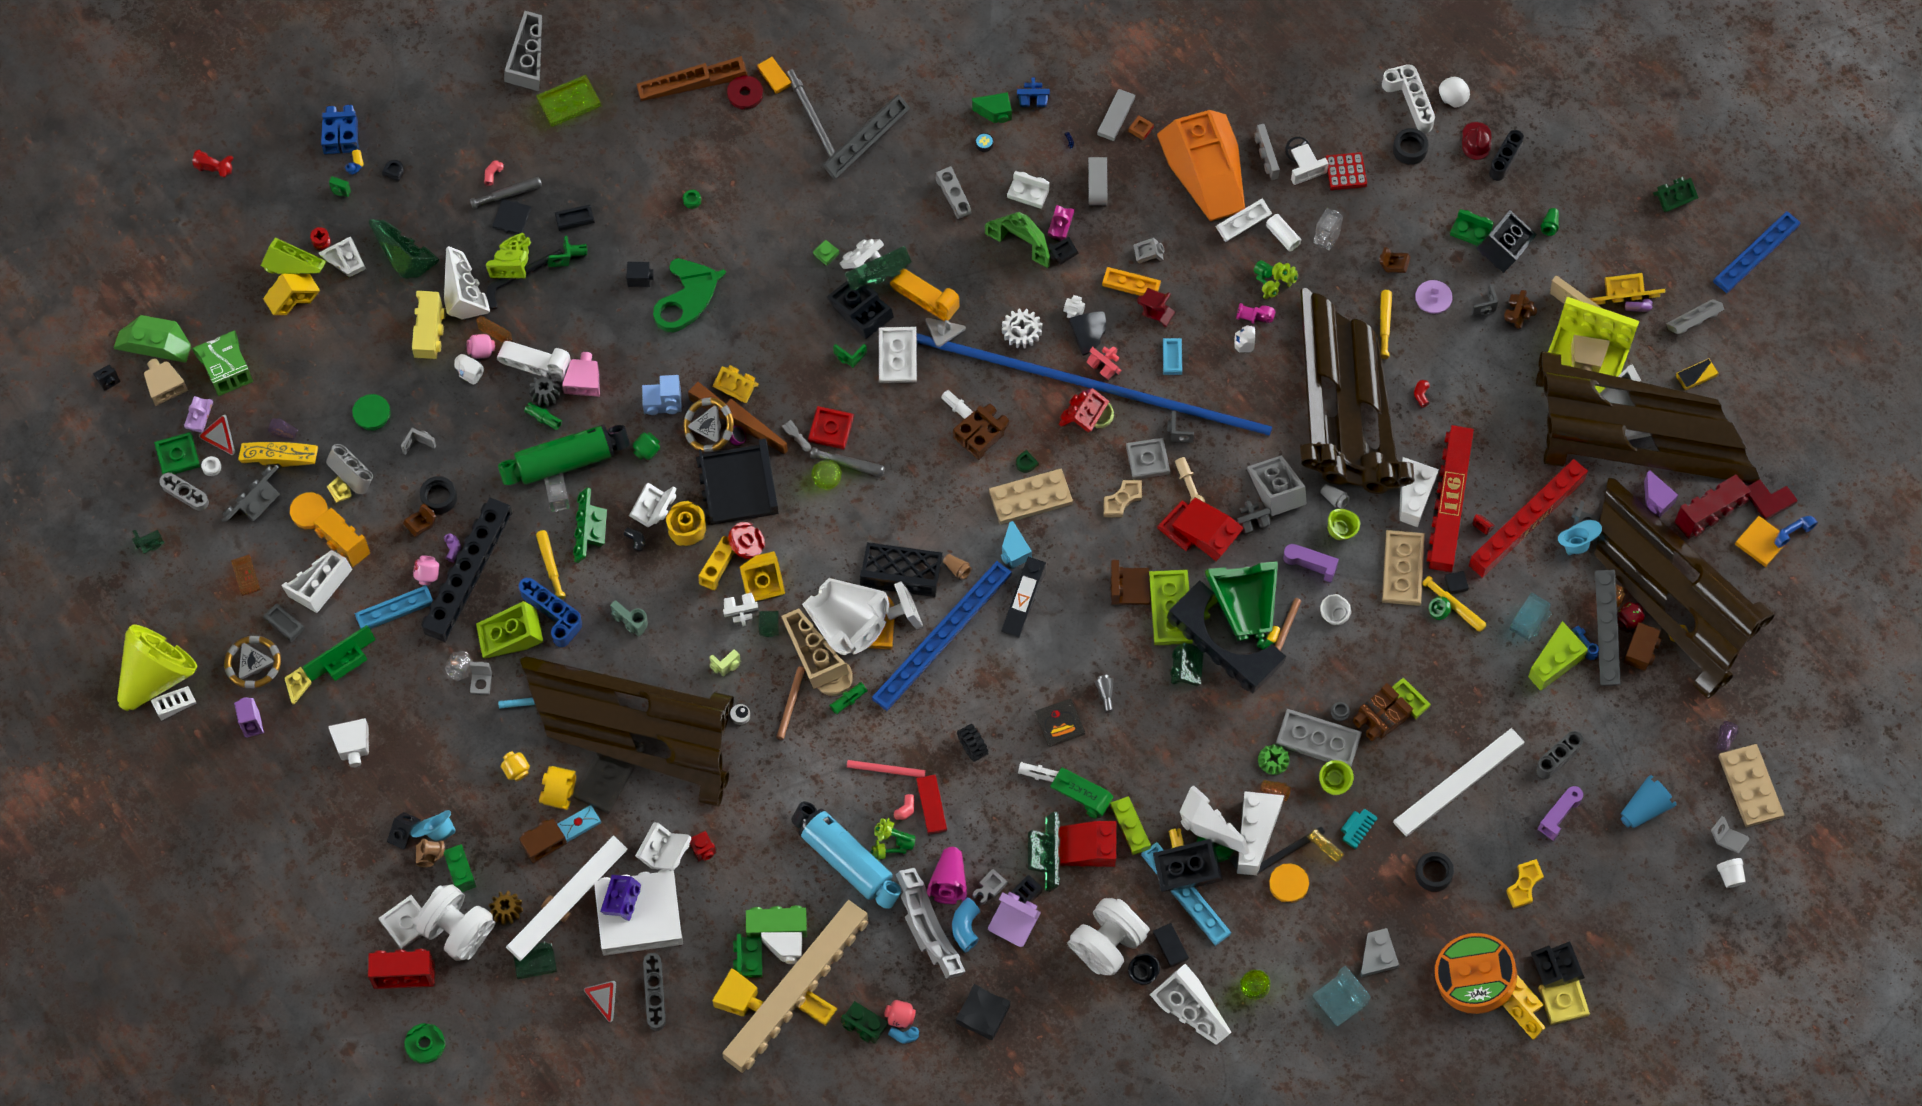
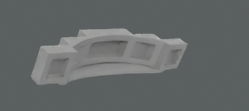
(926, 926)

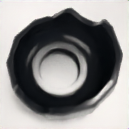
(1143, 969)

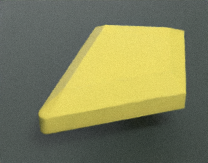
(339, 490)
(297, 684)

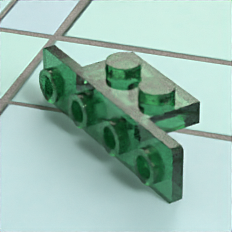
(879, 268)
(1044, 851)

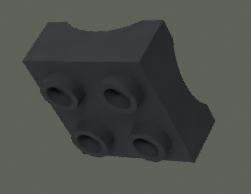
(983, 1012)

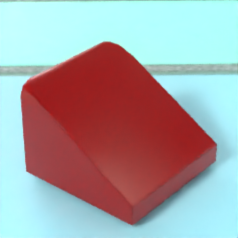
(1482, 524)

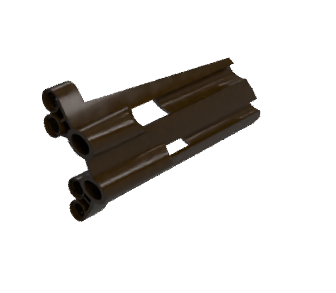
(1352, 359)
(1684, 426)
(1642, 555)
(586, 713)

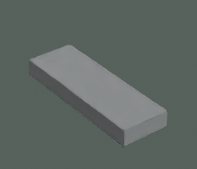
(1116, 115)

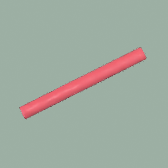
(885, 768)

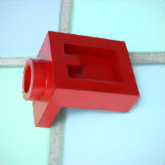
(702, 846)

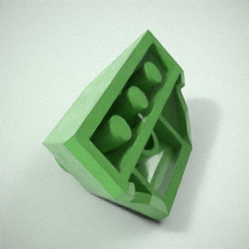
(154, 338)

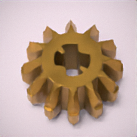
(506, 900)

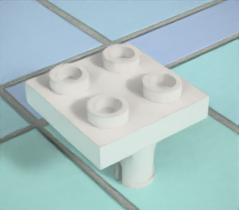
(864, 250)

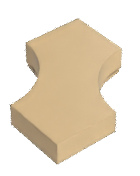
(1129, 492)

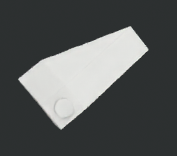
(461, 290)
(1209, 824)
(1189, 1001)

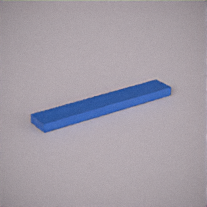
(1756, 252)

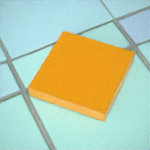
(1759, 541)

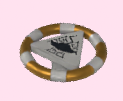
(708, 424)
(252, 662)

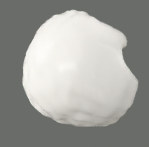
(1454, 91)

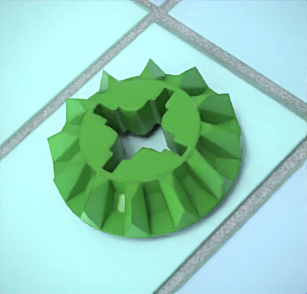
(1272, 767)

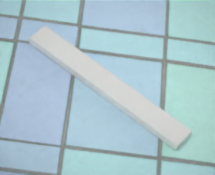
(1458, 782)
(566, 898)

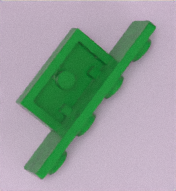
(590, 525)
(341, 657)

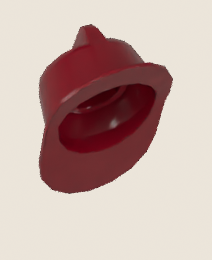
(1476, 140)

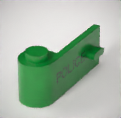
(1083, 791)

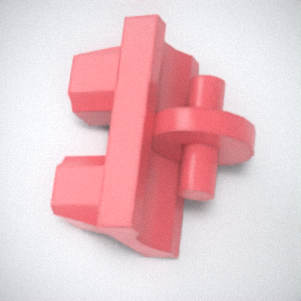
(1109, 368)

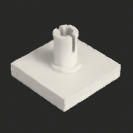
(906, 607)

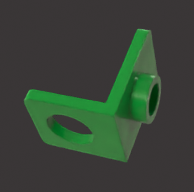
(845, 357)

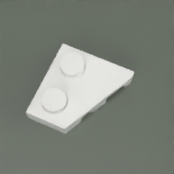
(344, 257)

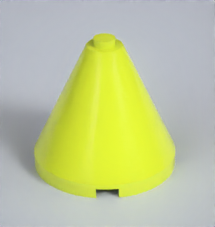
(150, 667)

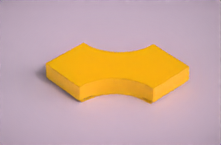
(1521, 892)

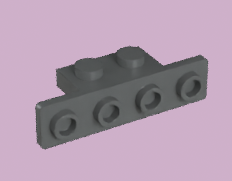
(256, 499)

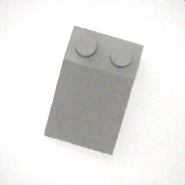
(1277, 485)

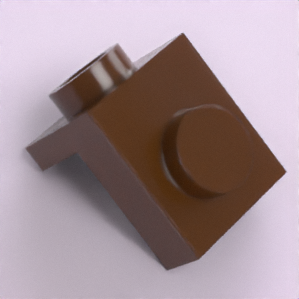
(1394, 261)
(420, 520)

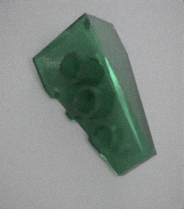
(401, 251)

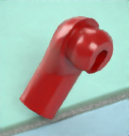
(1419, 392)

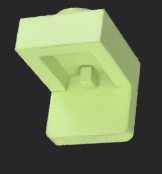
(727, 664)

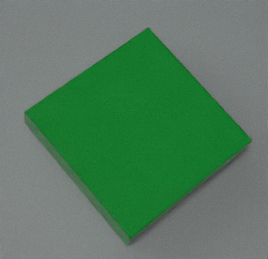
(177, 454)

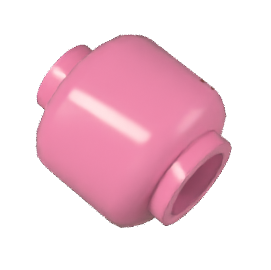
(480, 346)
(426, 570)

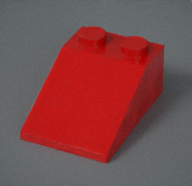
(1207, 528)
(1088, 844)

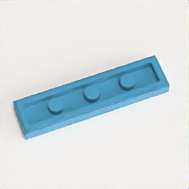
(394, 608)

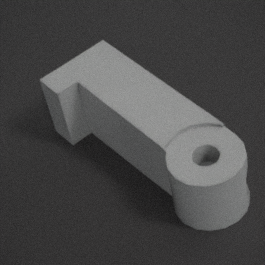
(953, 192)

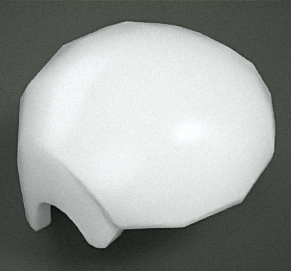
(1335, 609)

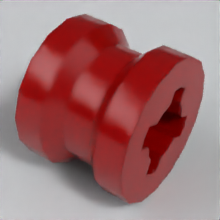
(323, 241)

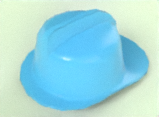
(1578, 538)
(435, 827)

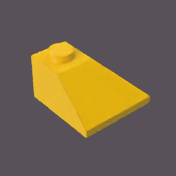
(762, 576)

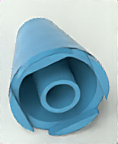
(1647, 803)

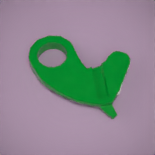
(698, 290)

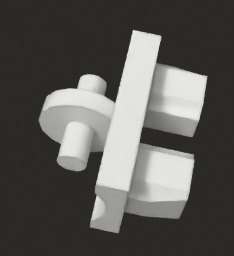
(731, 608)

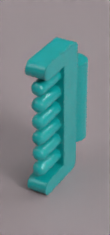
(1354, 823)

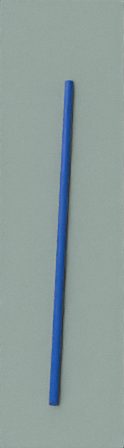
(1098, 385)

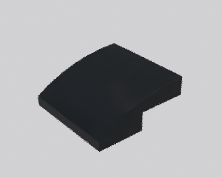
(1557, 965)

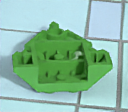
(1023, 228)

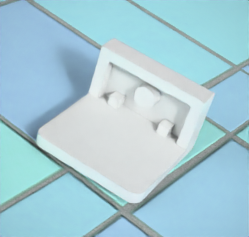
(652, 505)
(662, 848)

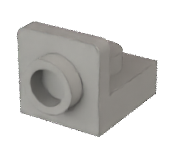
(1148, 250)

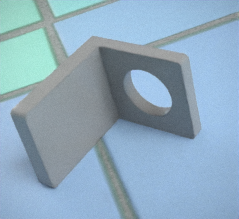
(420, 436)
(480, 671)
(1727, 837)

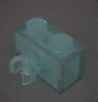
(1530, 617)

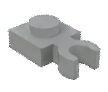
(990, 884)

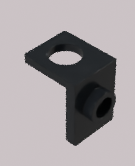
(108, 378)
(401, 830)

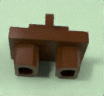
(1523, 309)

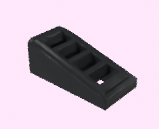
(1028, 880)

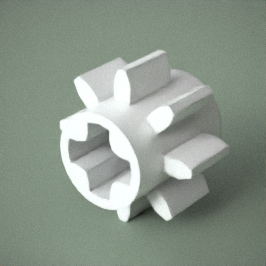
(1074, 306)

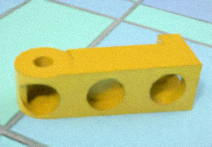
(716, 564)

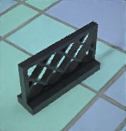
(883, 581)

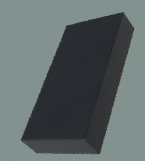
(574, 217)
(1170, 945)

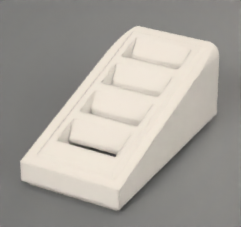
(164, 699)

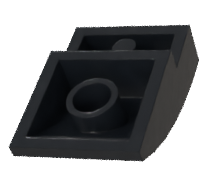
(861, 308)

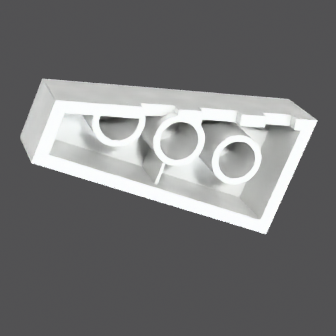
(1257, 823)

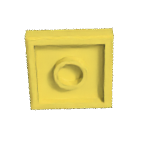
(1564, 1002)

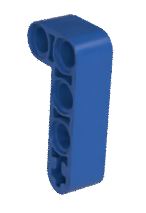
(548, 607)

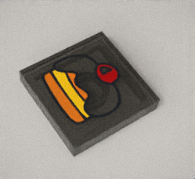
(1059, 722)

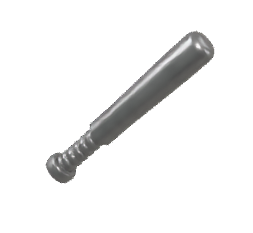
(513, 190)
(860, 465)

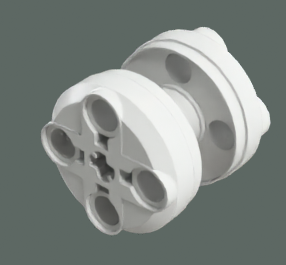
(443, 913)
(1099, 947)

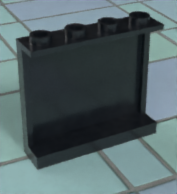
(737, 483)

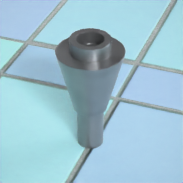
(1105, 687)

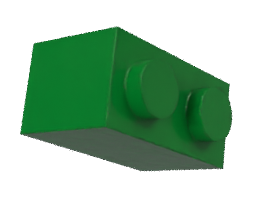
(459, 868)

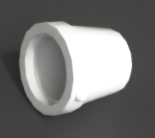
(1732, 872)

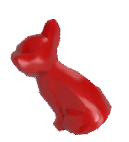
(204, 162)

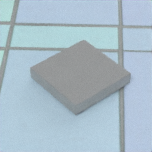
(1147, 458)

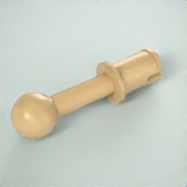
(1185, 474)

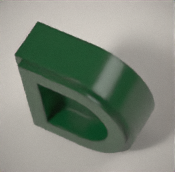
(1026, 462)

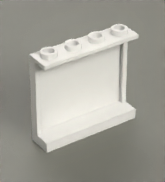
(654, 919)

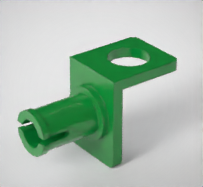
(569, 250)

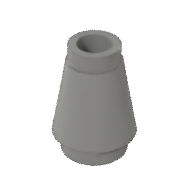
(1336, 497)

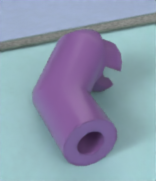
(1644, 306)
(453, 545)

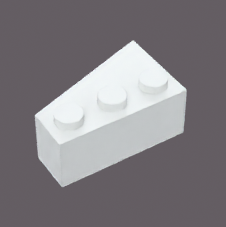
(1416, 495)
(319, 581)

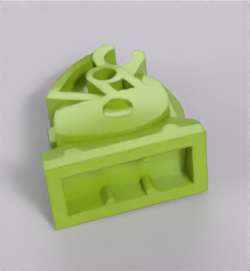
(510, 259)

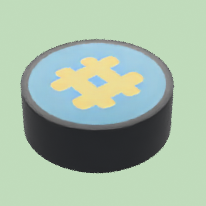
(984, 142)

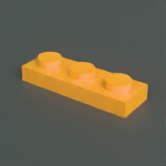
(1129, 282)

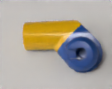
(357, 163)

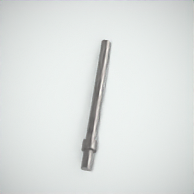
(798, 87)

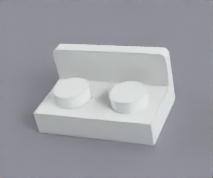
(1028, 189)

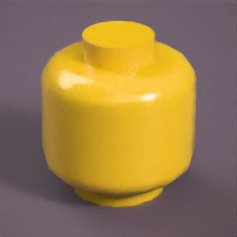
(515, 766)

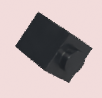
(639, 274)

